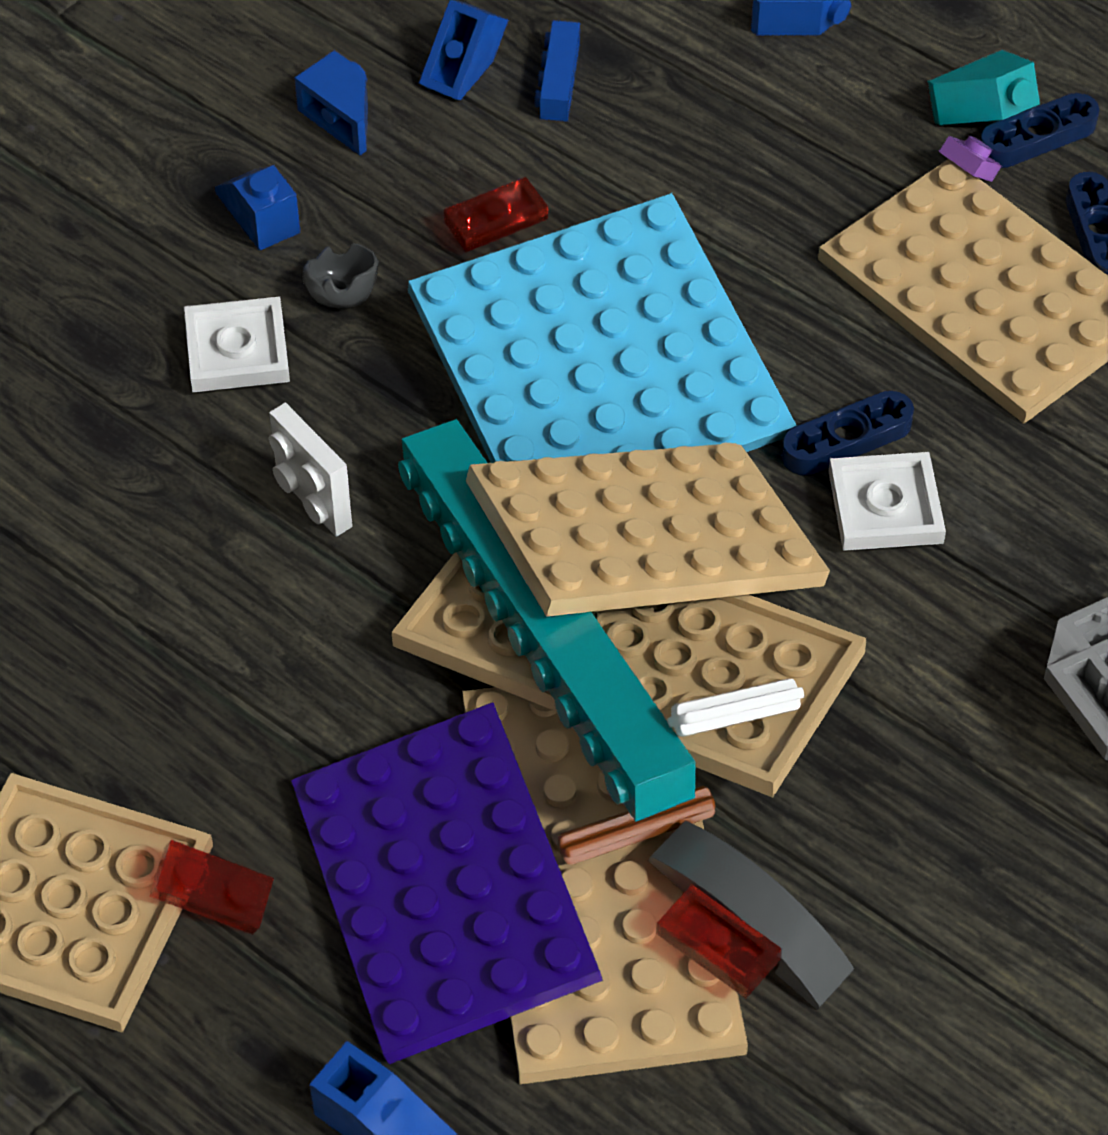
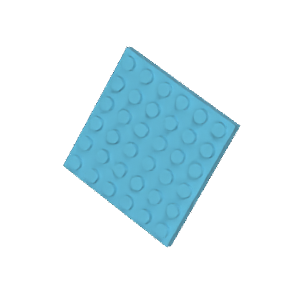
(600, 343)

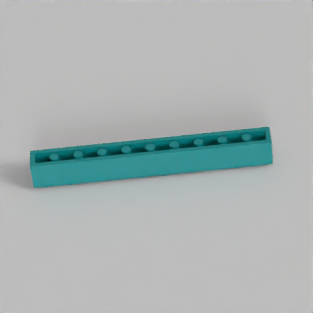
(567, 653)

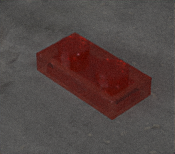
(495, 214)
(211, 887)
(719, 941)

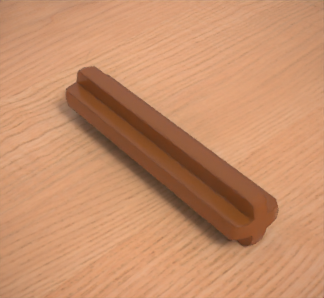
(623, 831)

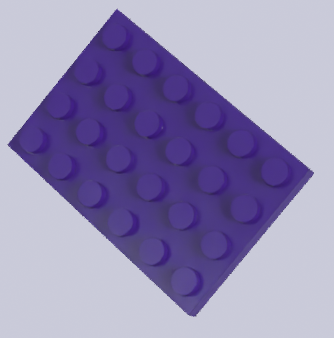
(444, 883)

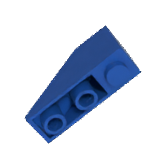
(368, 1099)

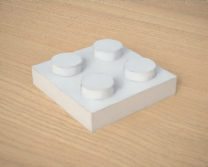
(236, 344)
(310, 470)
(886, 501)

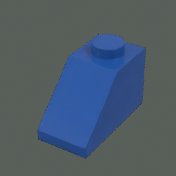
(797, 16)
(462, 49)
(336, 99)
(262, 205)

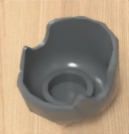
(341, 278)

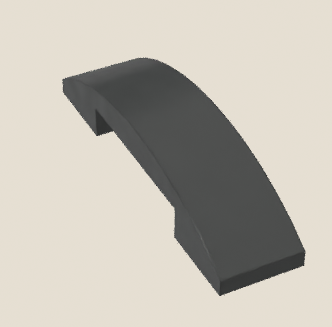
(809, 956)

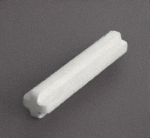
(735, 707)

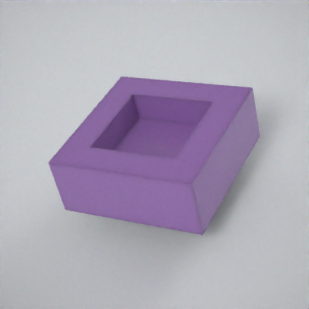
(971, 156)

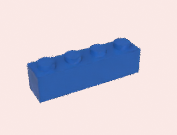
(559, 72)

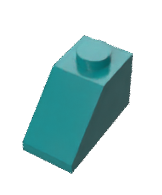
(984, 90)

